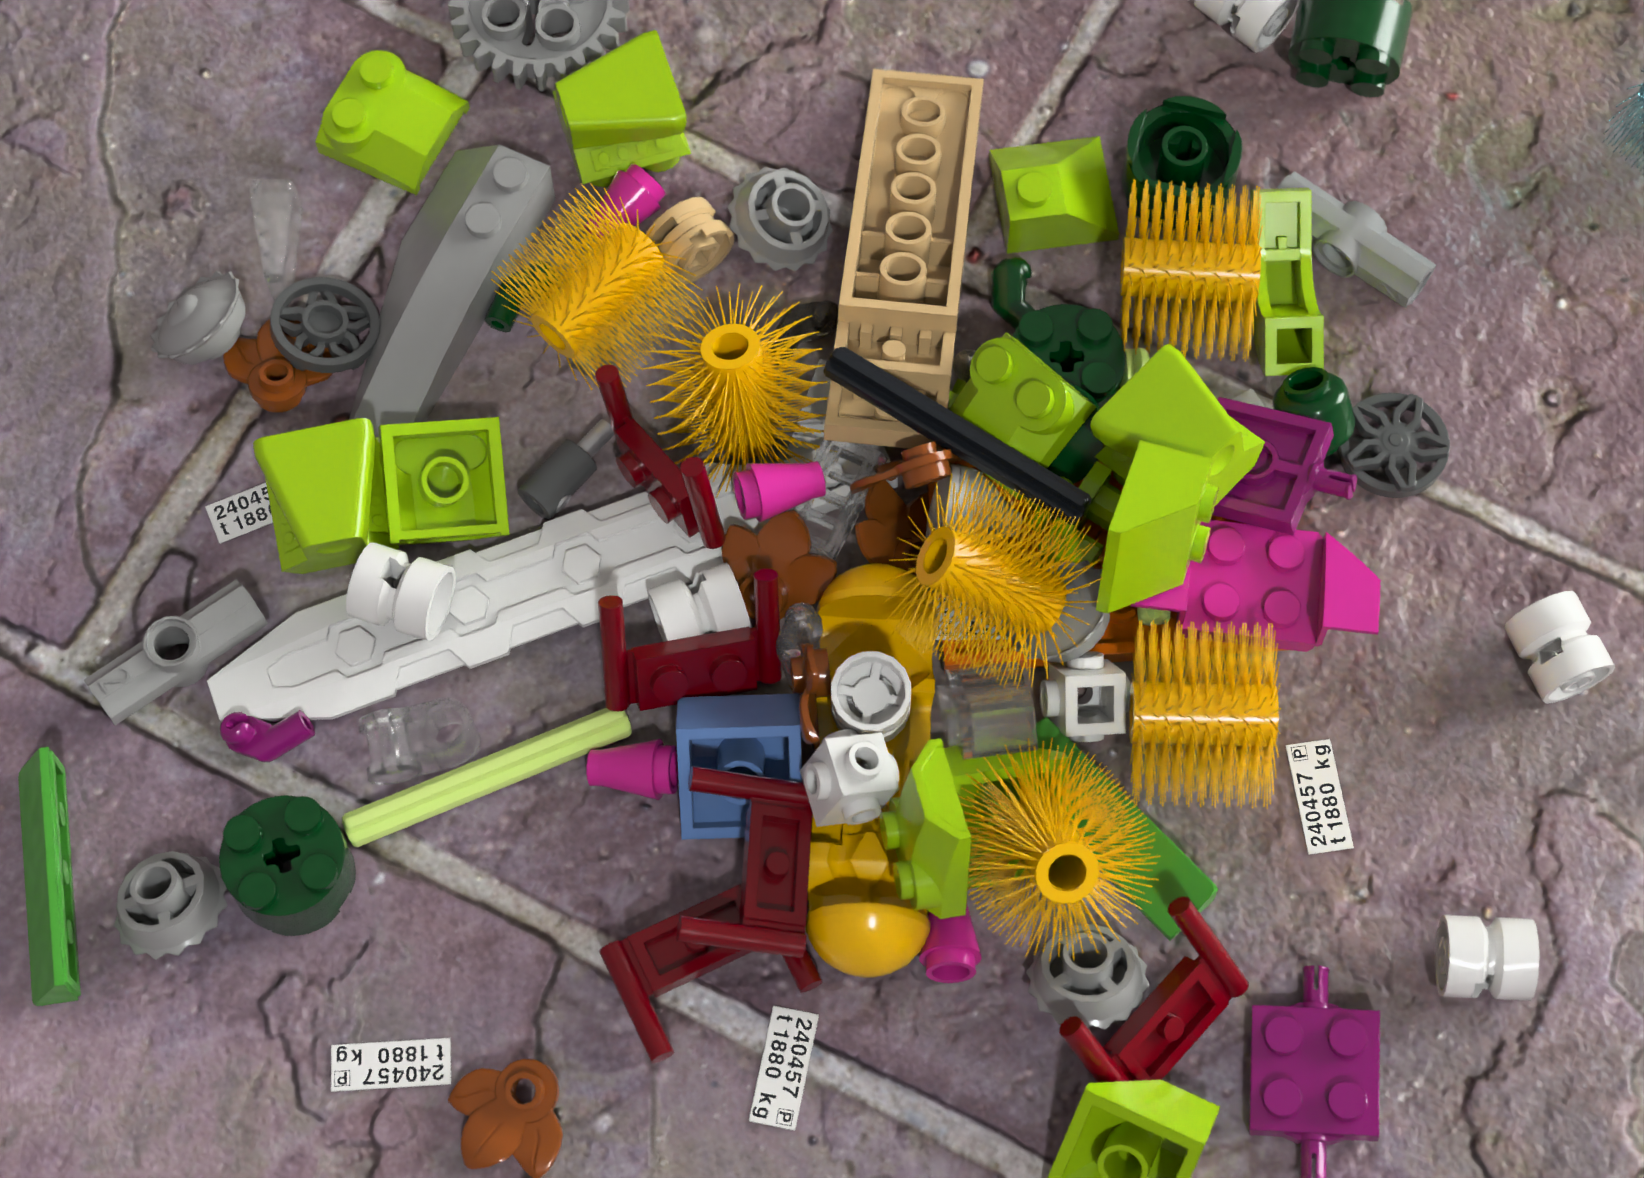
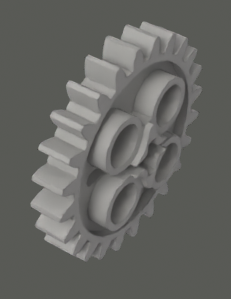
(589, 27)

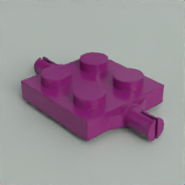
(1286, 469)
(1315, 1073)

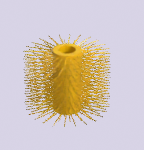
(1191, 269)
(597, 288)
(738, 388)
(991, 580)
(1203, 714)
(1053, 848)

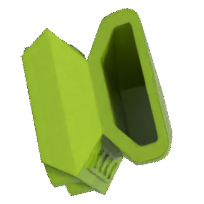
(623, 112)
(1174, 409)
(324, 494)

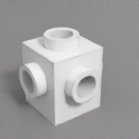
(1099, 710)
(850, 778)

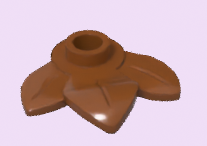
(268, 373)
(918, 468)
(887, 521)
(779, 546)
(811, 677)
(505, 1125)

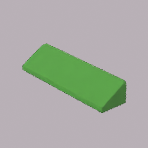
(1175, 871)
(48, 880)

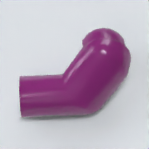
(264, 740)

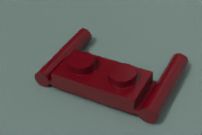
(673, 492)
(694, 665)
(773, 866)
(657, 963)
(1170, 1016)

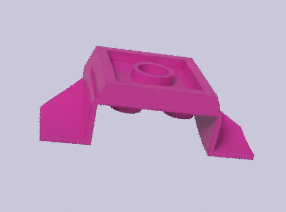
(1277, 579)

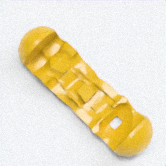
(852, 892)

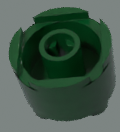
(1350, 43)
(1181, 143)
(1077, 346)
(265, 838)

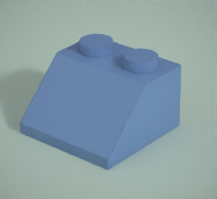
(739, 736)

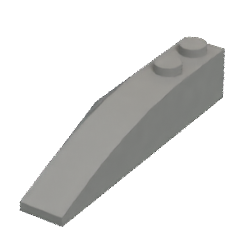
(444, 276)

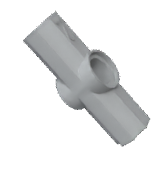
(1356, 241)
(143, 672)

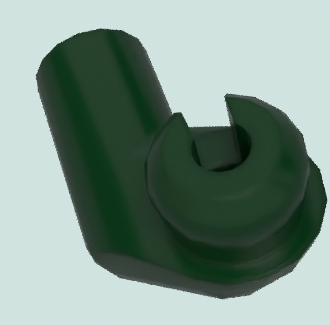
(1009, 289)
(502, 318)

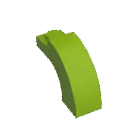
(1288, 317)

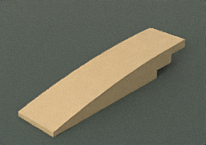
(906, 246)

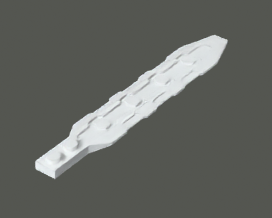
(500, 601)

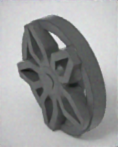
(324, 325)
(1395, 445)

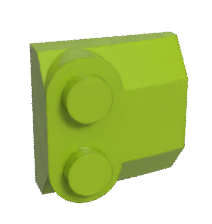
(388, 121)
(1021, 401)
(443, 481)
(929, 837)

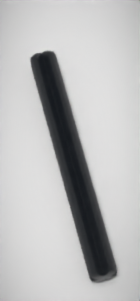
(956, 434)

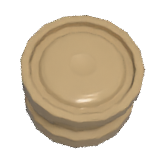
(693, 237)

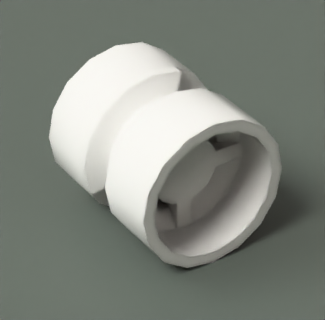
(1252, 21)
(393, 589)
(700, 608)
(1554, 626)
(871, 694)
(1486, 957)

